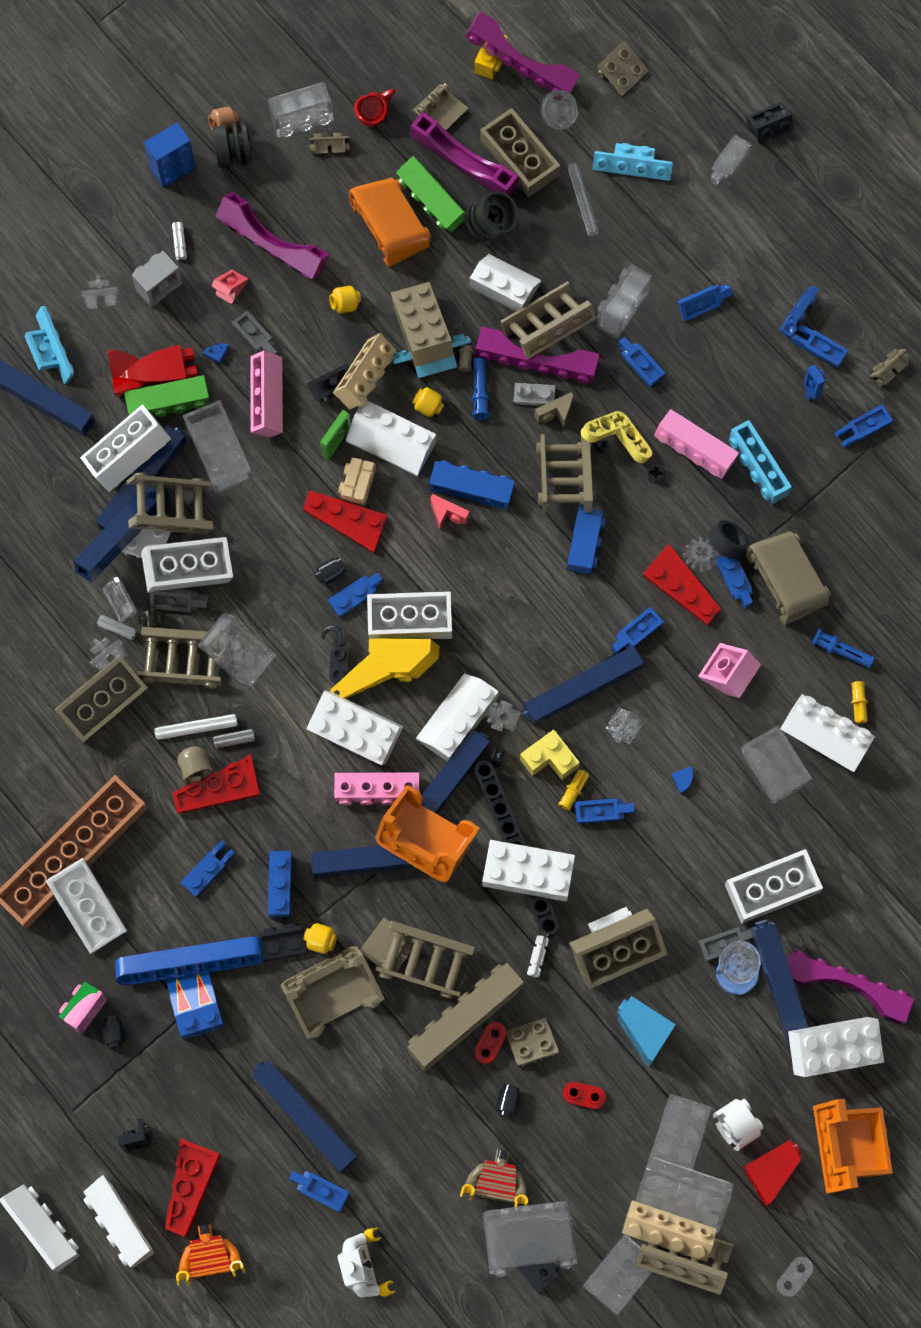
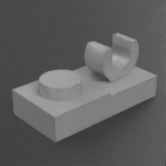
(533, 394)

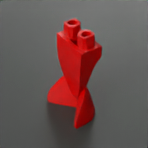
(154, 369)

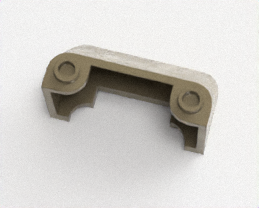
(788, 576)
(331, 990)

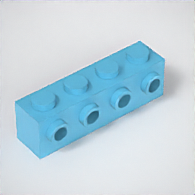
(759, 462)

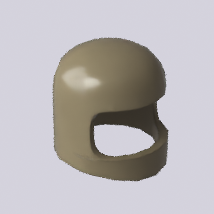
(194, 760)

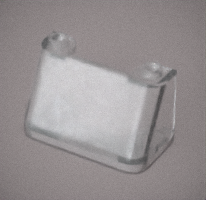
(529, 1237)

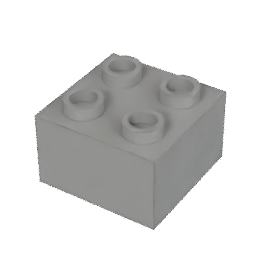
(156, 278)

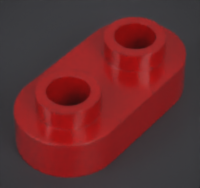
(490, 1043)
(583, 1098)

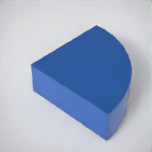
(216, 352)
(683, 779)

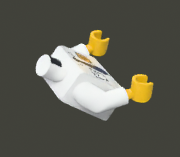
(357, 1266)

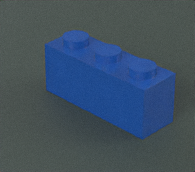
(585, 541)
(280, 885)

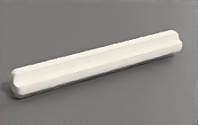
(196, 726)

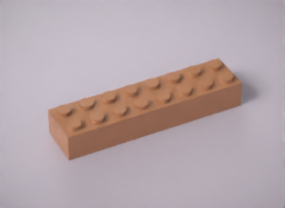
(83, 836)

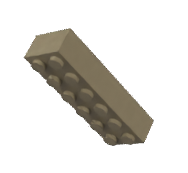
(465, 1017)

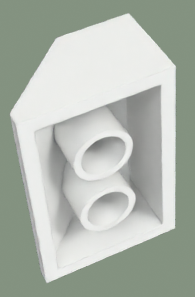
(503, 282)

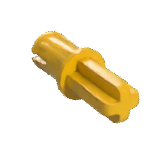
(859, 702)
(573, 790)

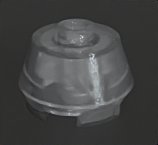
(559, 109)
(739, 962)

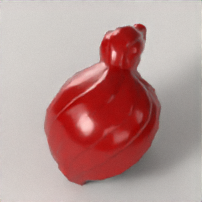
(373, 108)

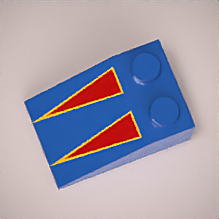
(194, 1005)

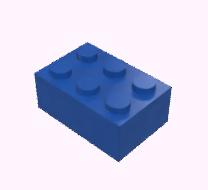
(170, 154)

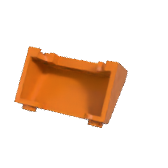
(390, 219)
(424, 836)

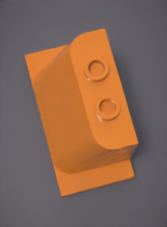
(851, 1144)

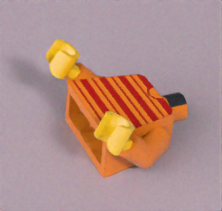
(208, 1257)

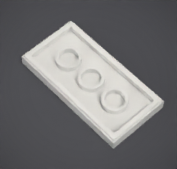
(86, 905)

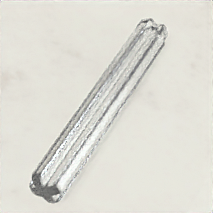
(583, 200)

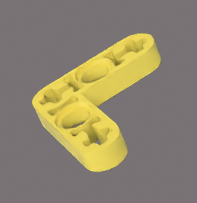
(623, 426)

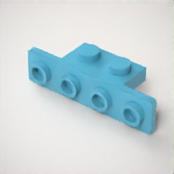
(633, 161)
(47, 347)
(436, 366)

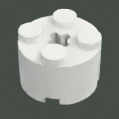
(738, 1124)

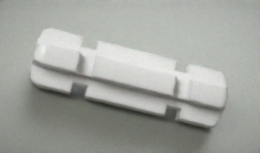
(179, 241)
(538, 956)

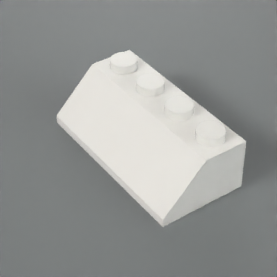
(391, 438)
(457, 716)
(118, 1222)
(40, 1228)

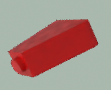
(772, 1170)

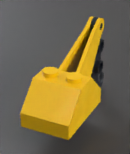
(387, 659)

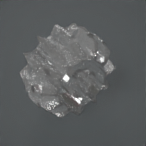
(700, 561)

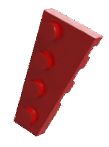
(351, 520)
(679, 583)
(218, 788)
(192, 1177)

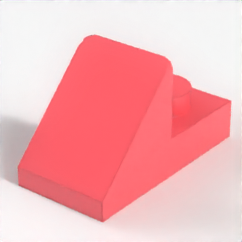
(229, 285)
(445, 508)

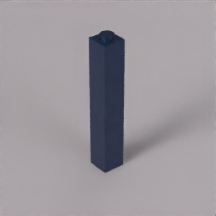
(45, 399)
(154, 466)
(114, 538)
(582, 686)
(455, 771)
(355, 861)
(779, 977)
(303, 1116)

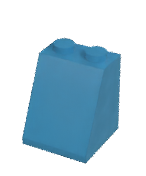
(644, 1028)

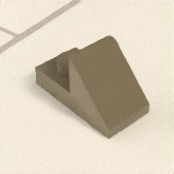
(558, 407)

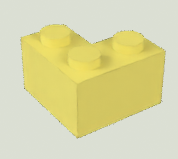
(550, 751)

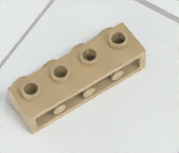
(365, 371)
(669, 1231)

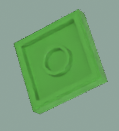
(335, 435)

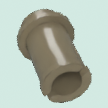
(466, 353)

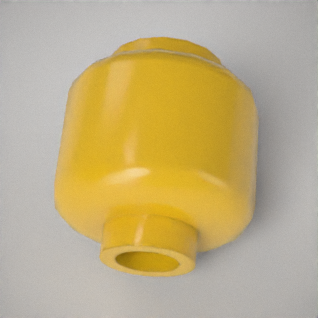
(345, 299)
(428, 402)
(320, 938)

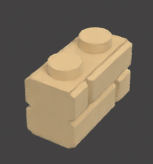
(357, 482)

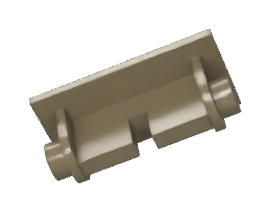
(321, 143)
(895, 361)

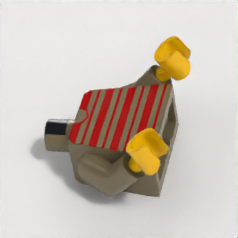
(497, 1181)

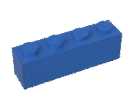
(471, 484)

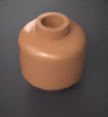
(223, 116)

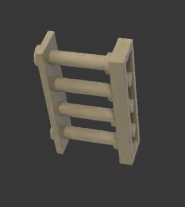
(553, 331)
(583, 481)
(160, 521)
(173, 638)
(419, 939)
(687, 1270)

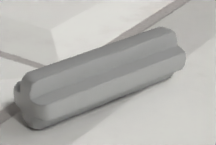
(117, 627)
(234, 738)

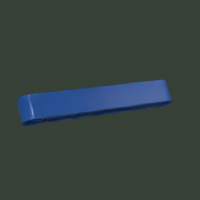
(189, 960)

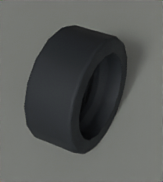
(719, 539)

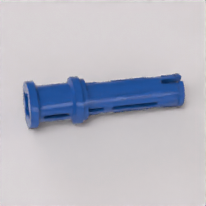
(480, 397)
(865, 660)

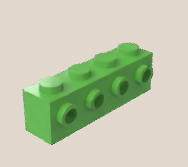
(432, 194)
(169, 397)

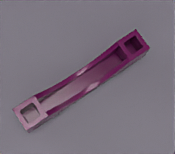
(487, 34)
(437, 139)
(238, 214)
(576, 365)
(889, 1004)

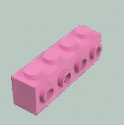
(266, 394)
(696, 444)
(372, 787)

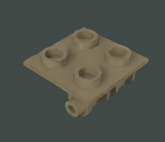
(622, 68)
(442, 106)
(379, 944)
(532, 1042)

